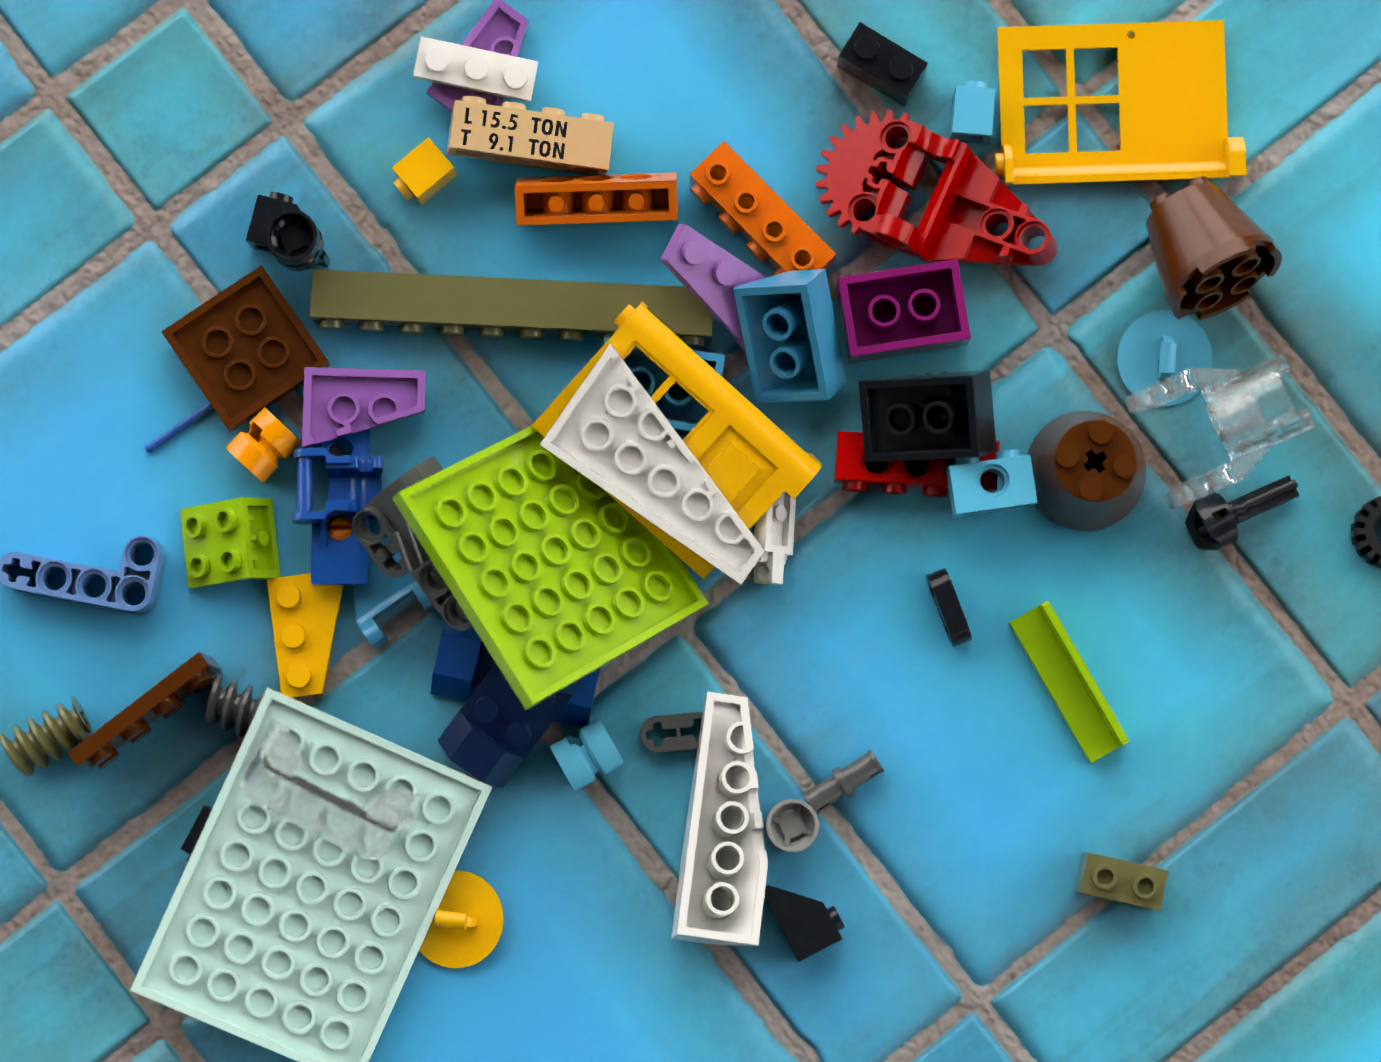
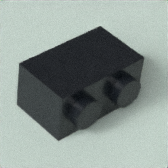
(882, 64)

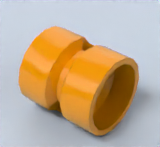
(263, 445)

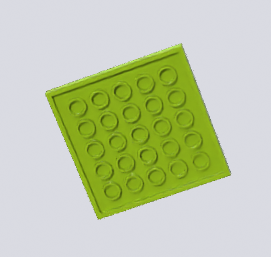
(545, 564)

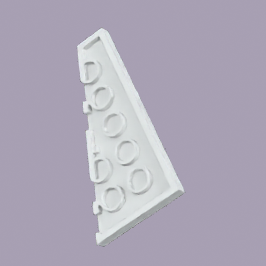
(635, 454)

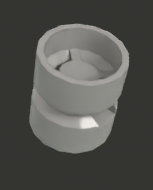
(792, 825)

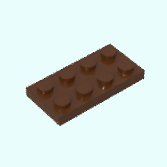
(134, 720)

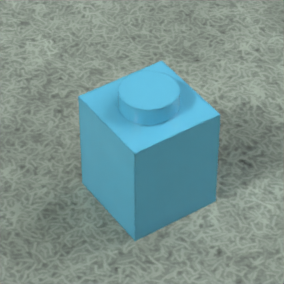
(972, 112)

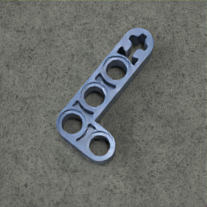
(79, 577)

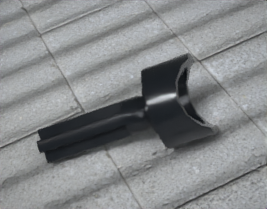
(1222, 516)

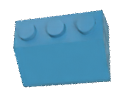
(791, 337)

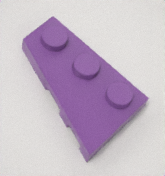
(498, 31)
(356, 400)

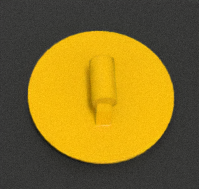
(464, 923)

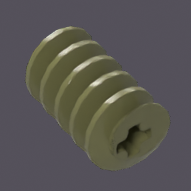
(47, 738)

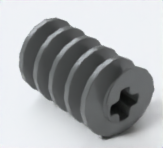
(230, 706)

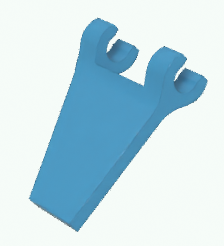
(382, 595)

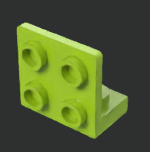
(230, 541)

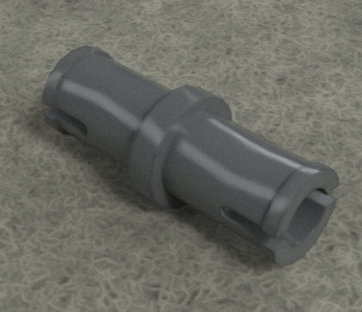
(843, 782)

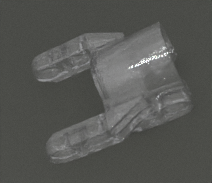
(1247, 413)

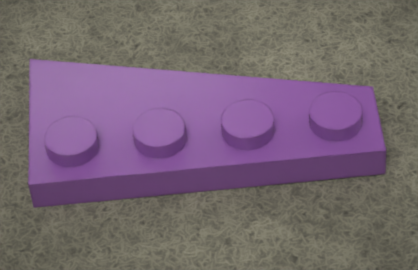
(709, 275)

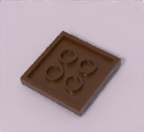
(245, 348)

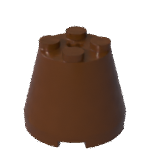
(1207, 250)
(1081, 497)

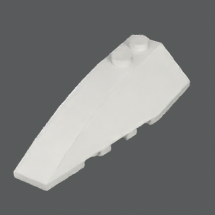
(723, 838)

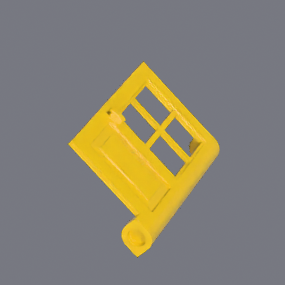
(1167, 101)
(732, 442)

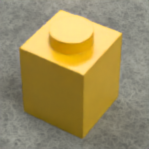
(423, 172)

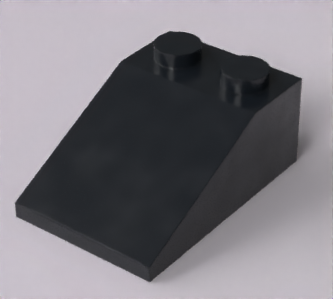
(928, 416)

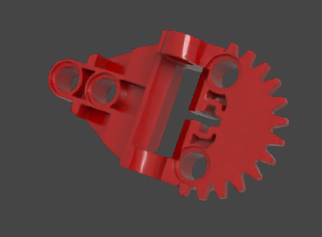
(960, 212)

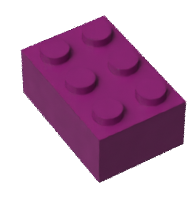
(903, 311)

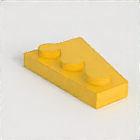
(303, 632)

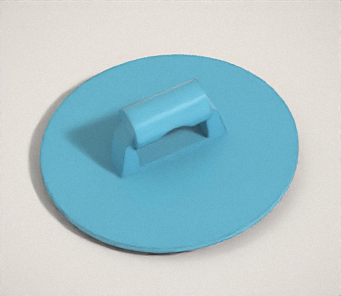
(1159, 348)

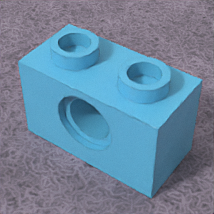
(971, 499)

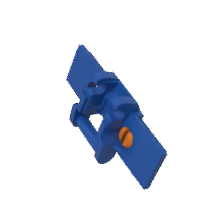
(353, 482)

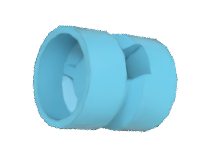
(587, 755)

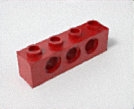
(854, 476)

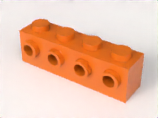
(758, 213)

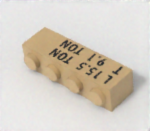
(530, 137)

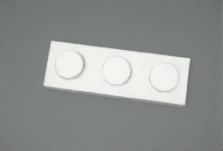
(475, 69)

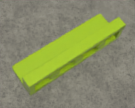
(1069, 682)

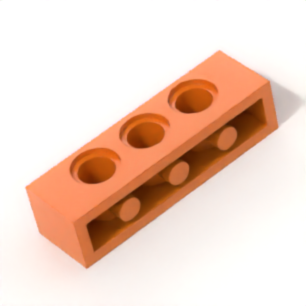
(596, 198)

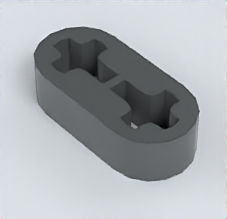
(669, 722)

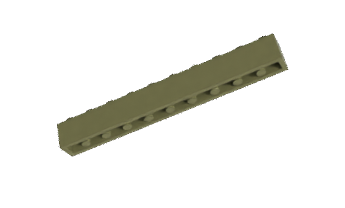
(497, 305)

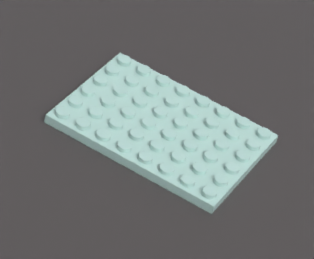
(293, 932)

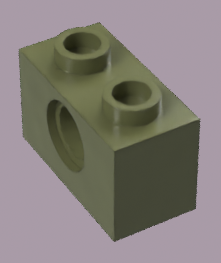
(1121, 881)

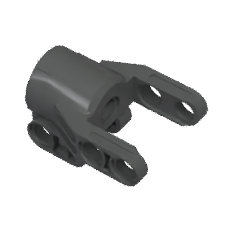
(405, 543)

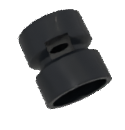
(294, 240)

